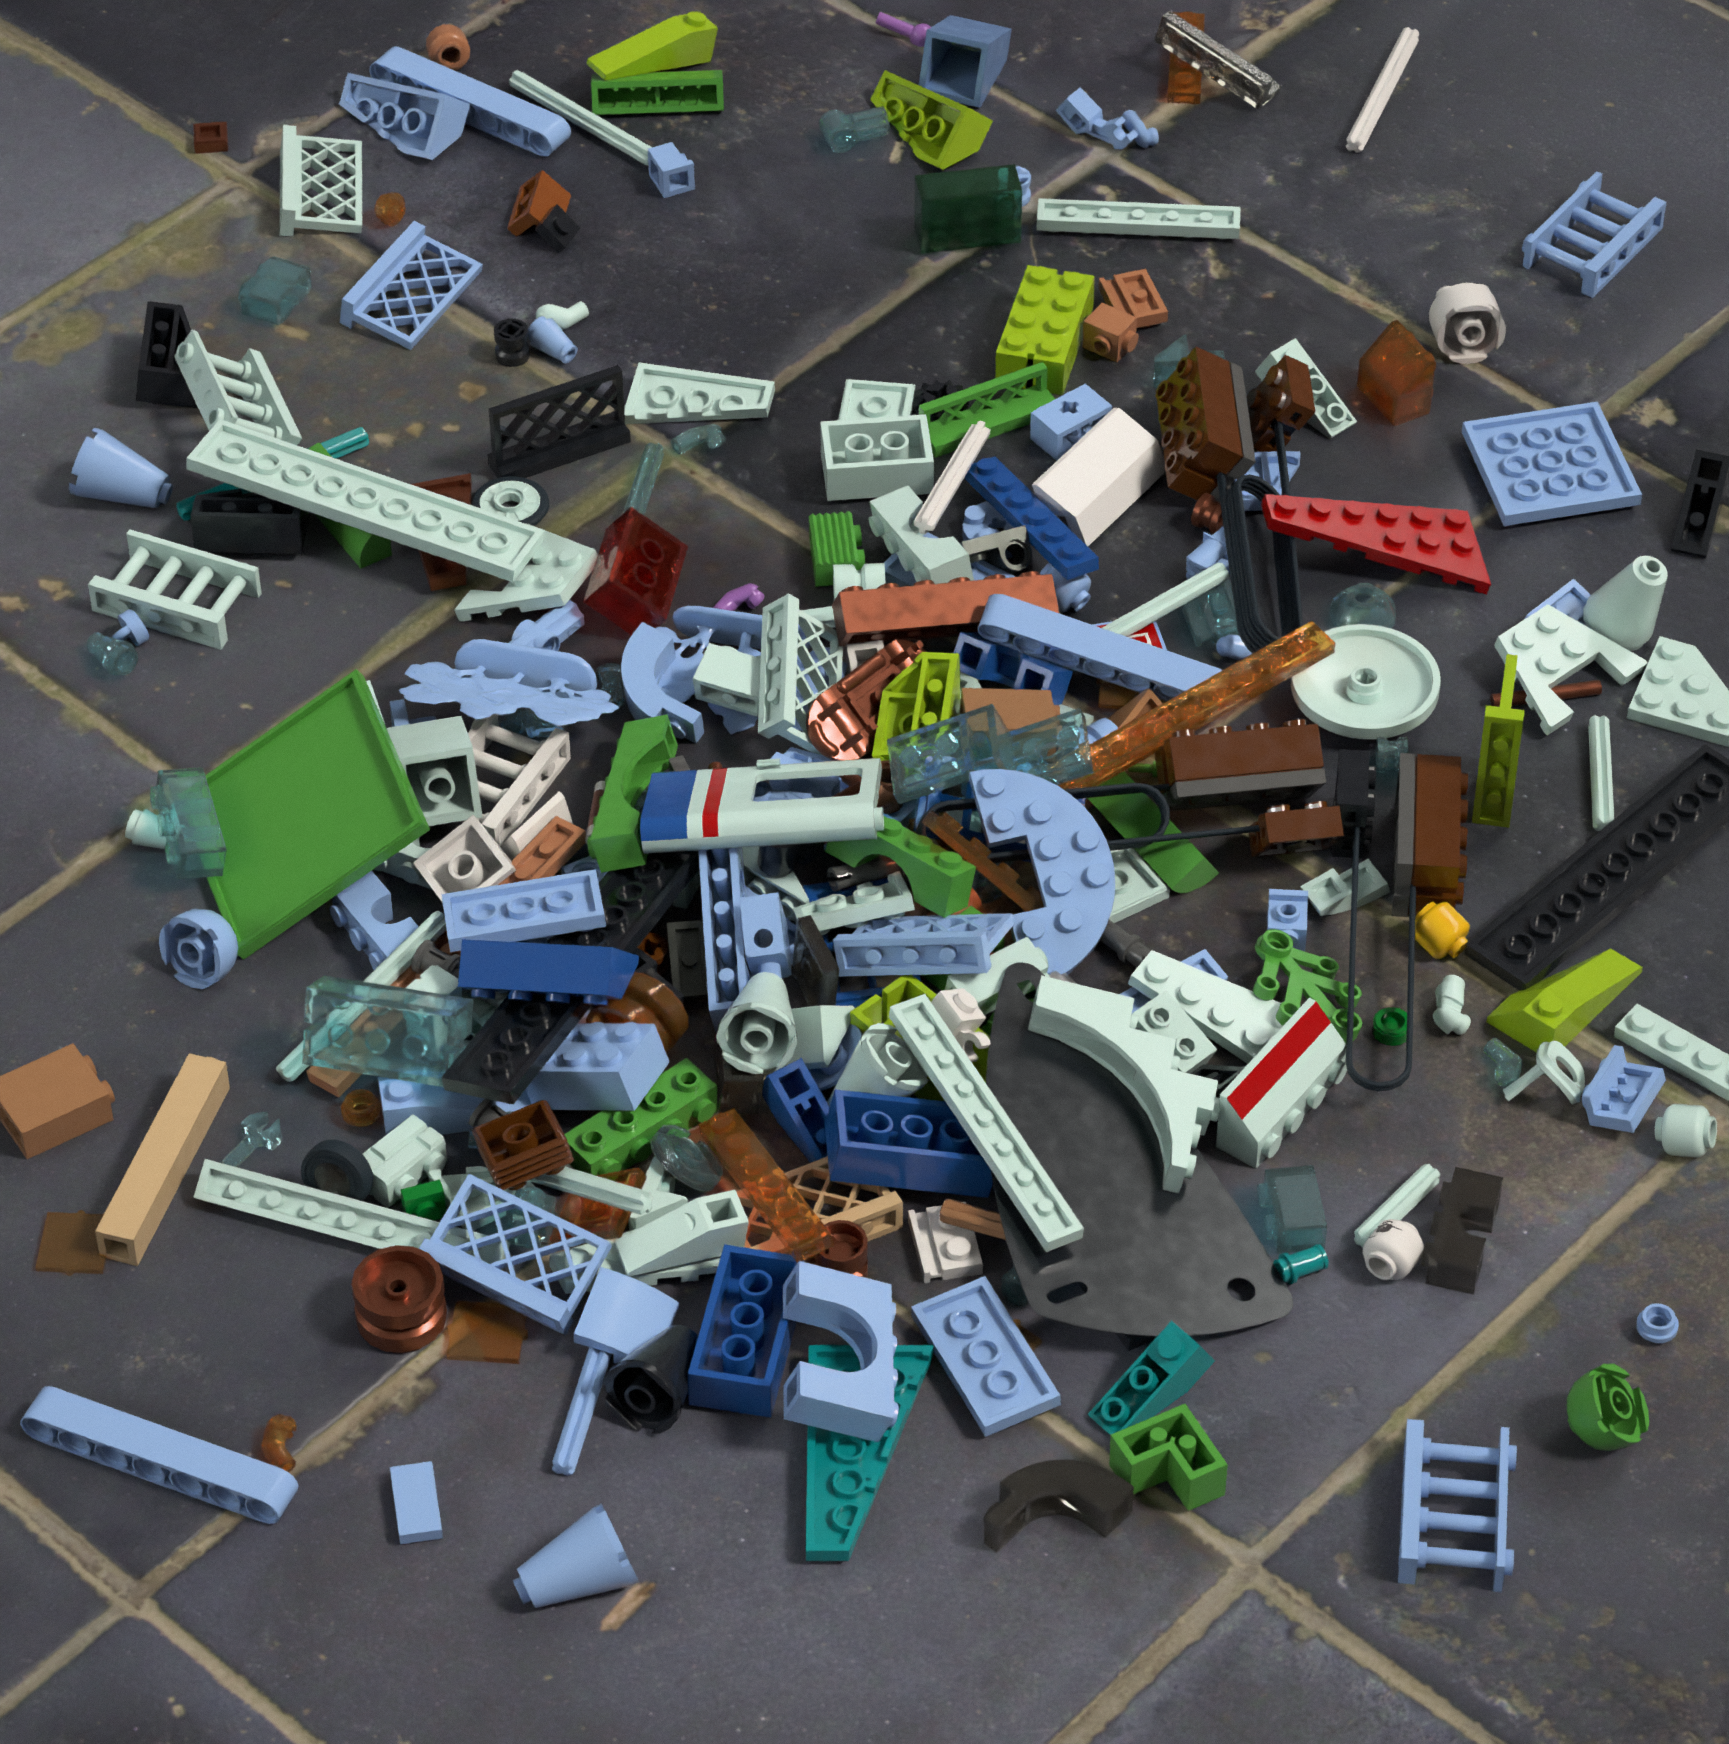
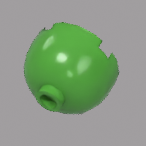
(1606, 1409)

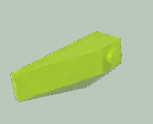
(1565, 1001)

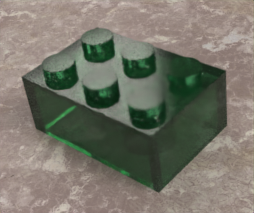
(968, 208)

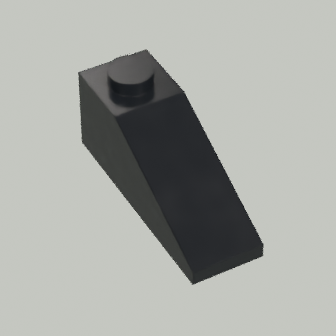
(1701, 503)

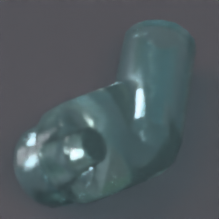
(697, 435)

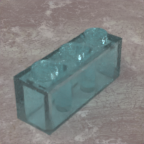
(188, 823)

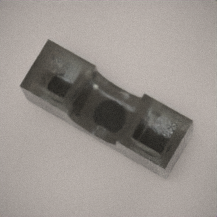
(1455, 1255)

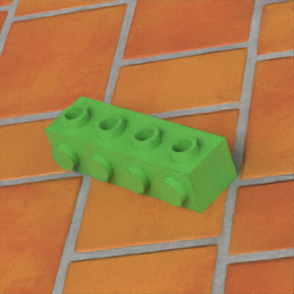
(620, 1139)

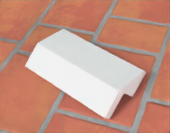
(1101, 475)

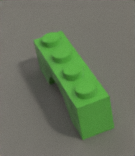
(937, 876)

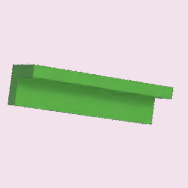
(1000, 415)

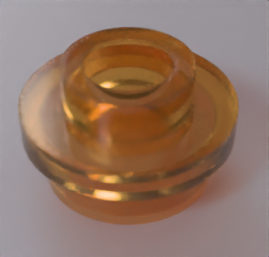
(390, 208)
(360, 1108)

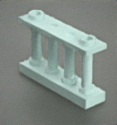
(250, 380)
(168, 614)

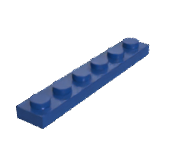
(1021, 508)

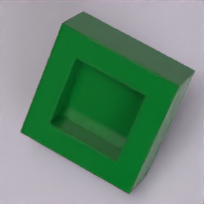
(424, 1200)

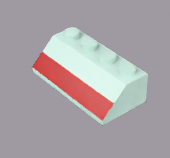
(1280, 1086)

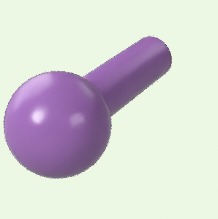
(916, 33)

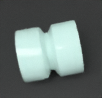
(869, 577)

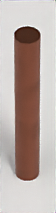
(1563, 691)

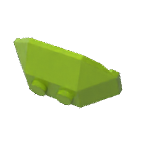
(918, 697)

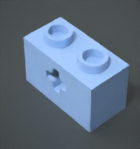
(1067, 420)

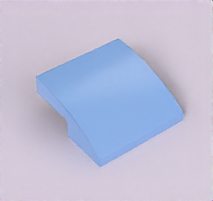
(623, 1314)

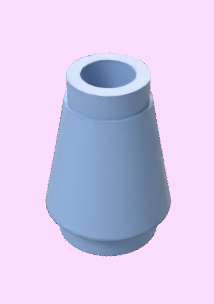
(550, 339)

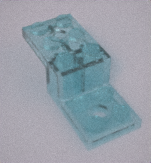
(983, 742)

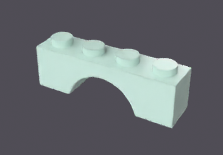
(925, 557)

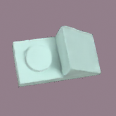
(662, 1189)

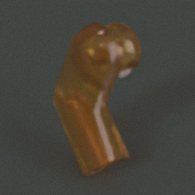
(274, 1438)

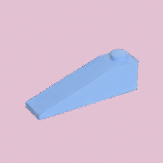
(409, 117)

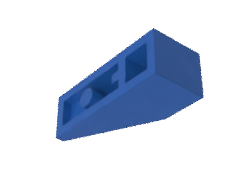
(798, 1108)

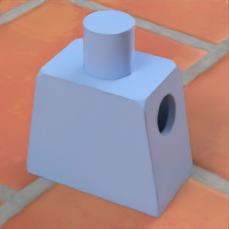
(765, 935)

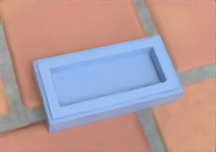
(416, 1502)

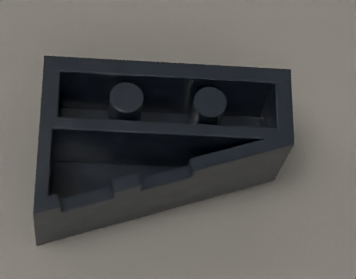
(158, 372)
(247, 524)

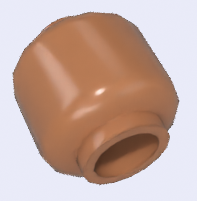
(448, 46)

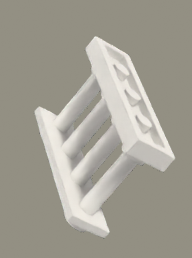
(530, 779)

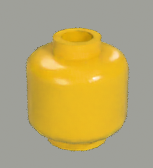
(1441, 930)

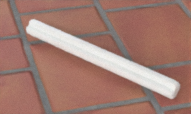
(1382, 90)
(951, 477)

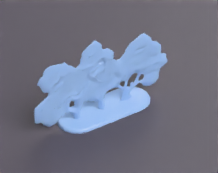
(722, 627)
(505, 677)

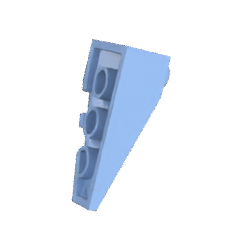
(438, 1108)

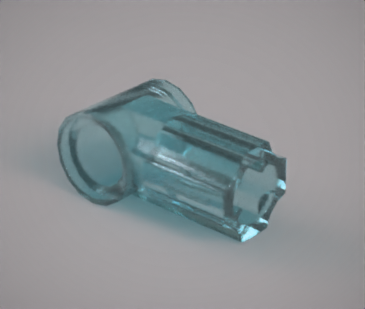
(845, 130)

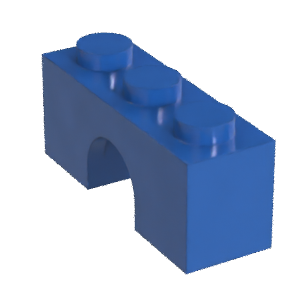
(1010, 667)

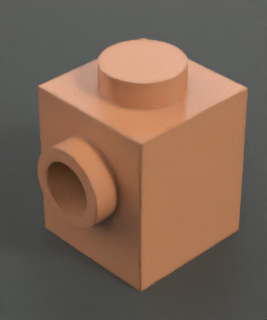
(1110, 332)

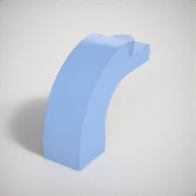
(642, 666)

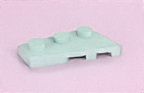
(866, 903)

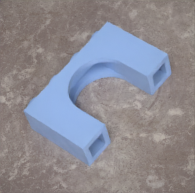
(863, 1316)

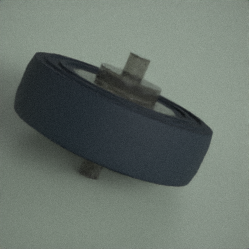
(337, 1169)

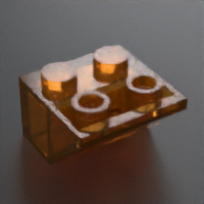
(1397, 375)

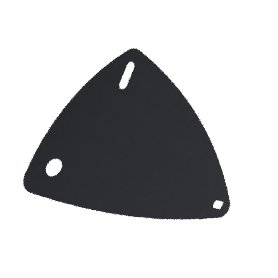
(1142, 1247)

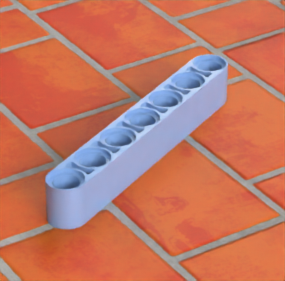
(489, 107)
(1089, 648)
(159, 1455)

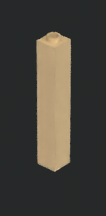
(162, 1159)

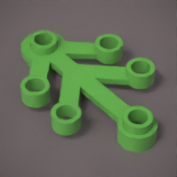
(1277, 951)

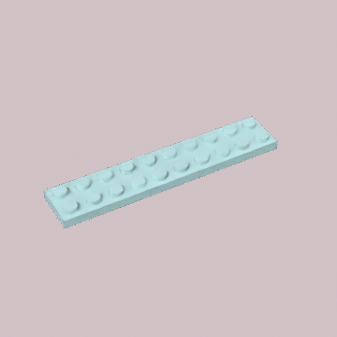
(366, 500)

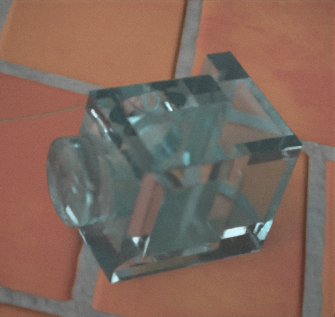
(516, 1217)

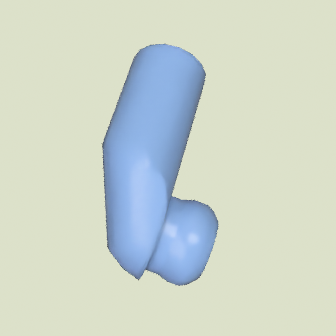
(1145, 136)
(1232, 647)

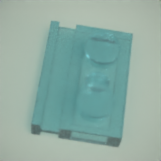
(1212, 614)

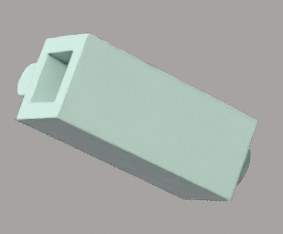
(986, 986)

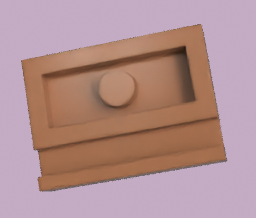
(1135, 295)

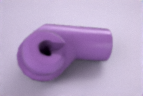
(735, 597)

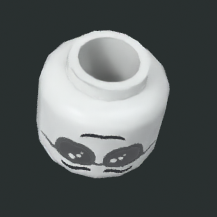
(1393, 1249)

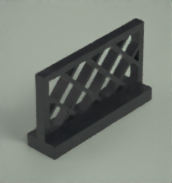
(562, 443)

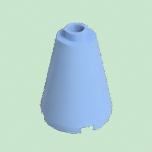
(118, 474)
(576, 1563)

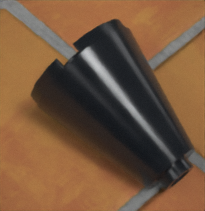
(652, 1381)

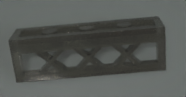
(1215, 60)

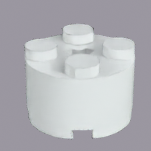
(1466, 322)

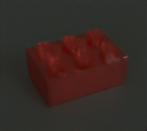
(635, 572)

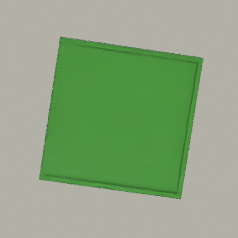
(309, 812)

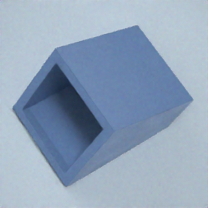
(963, 59)

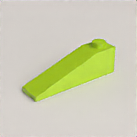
(668, 45)
(930, 123)

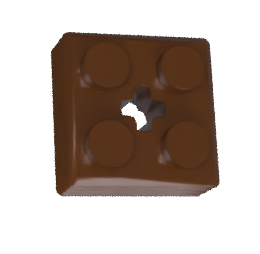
(523, 1146)

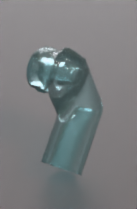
(1508, 1063)

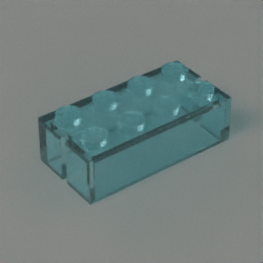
(384, 1029)

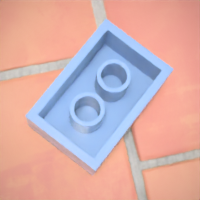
(601, 1068)

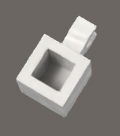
(962, 1018)

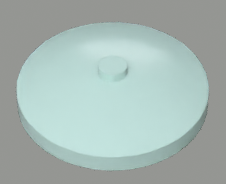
(1371, 684)

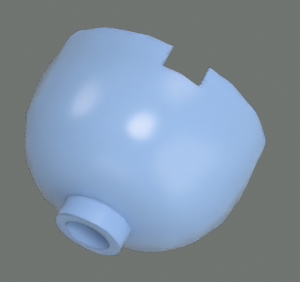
(199, 947)

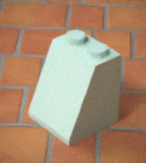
(439, 768)

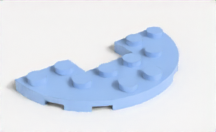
(1067, 859)

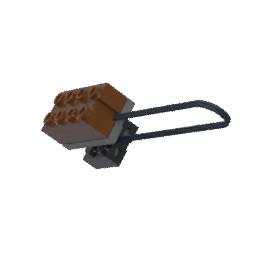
(1424, 854)

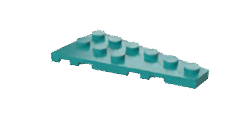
(846, 1469)

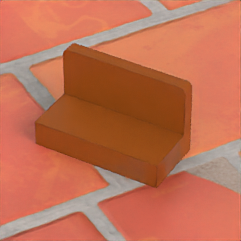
(535, 200)

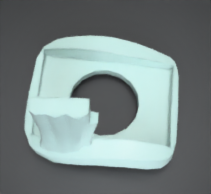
(1546, 1063)

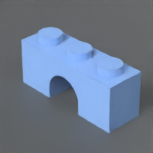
(363, 913)

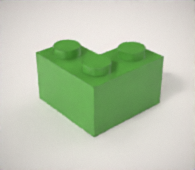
(1170, 1449)

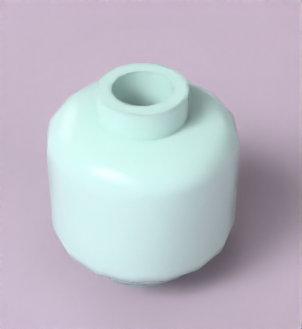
(1686, 1130)

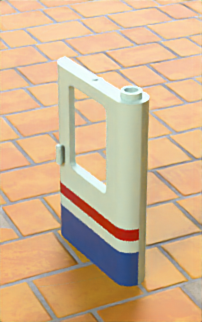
(718, 809)

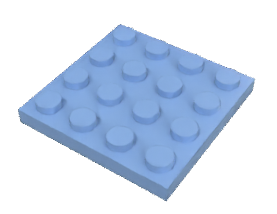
(1551, 463)

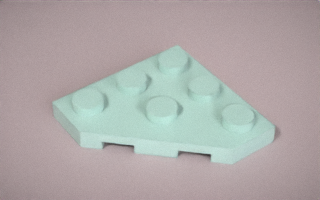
(1682, 694)

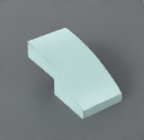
(1332, 892)

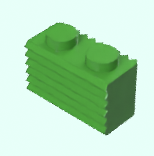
(832, 543)

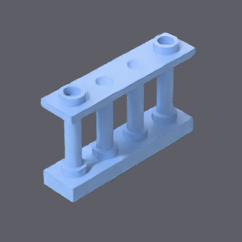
(1609, 255)
(1419, 1518)

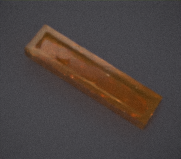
(1184, 79)
(976, 853)

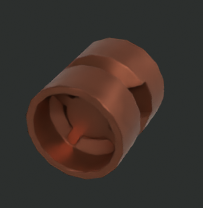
(849, 1249)

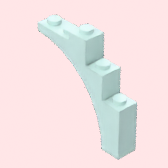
(1144, 1062)

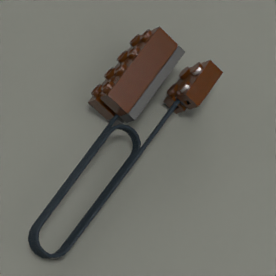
(1211, 441)
(1226, 771)

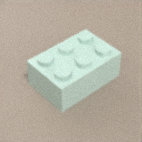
(876, 456)

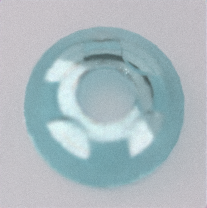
(1348, 611)

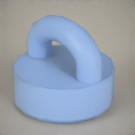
(131, 628)

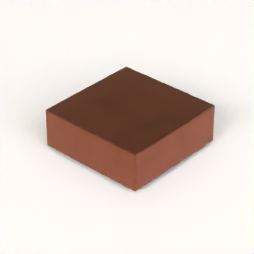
(210, 137)

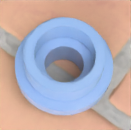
(1661, 1316)

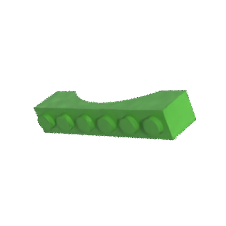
(640, 751)

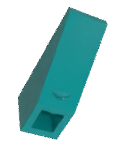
(1153, 1381)

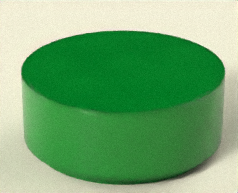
(1390, 1026)

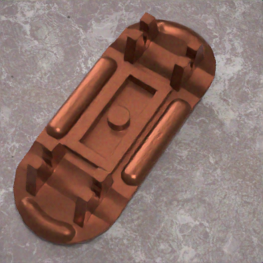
(846, 715)

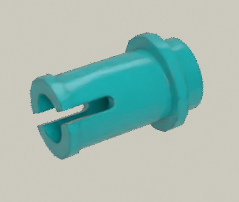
(1301, 1263)

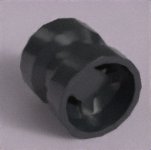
(511, 342)

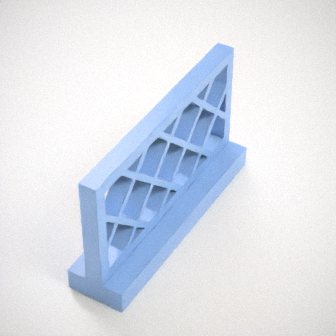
(388, 275)
(921, 945)
(506, 1287)

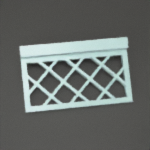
(296, 181)
(781, 673)

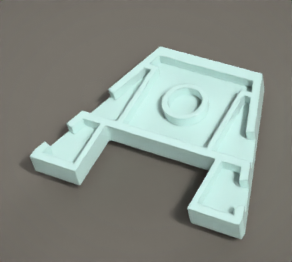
(544, 583)
(1552, 650)

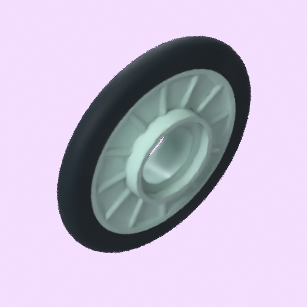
(530, 495)

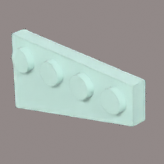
(1218, 1007)

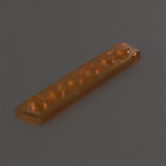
(766, 1185)

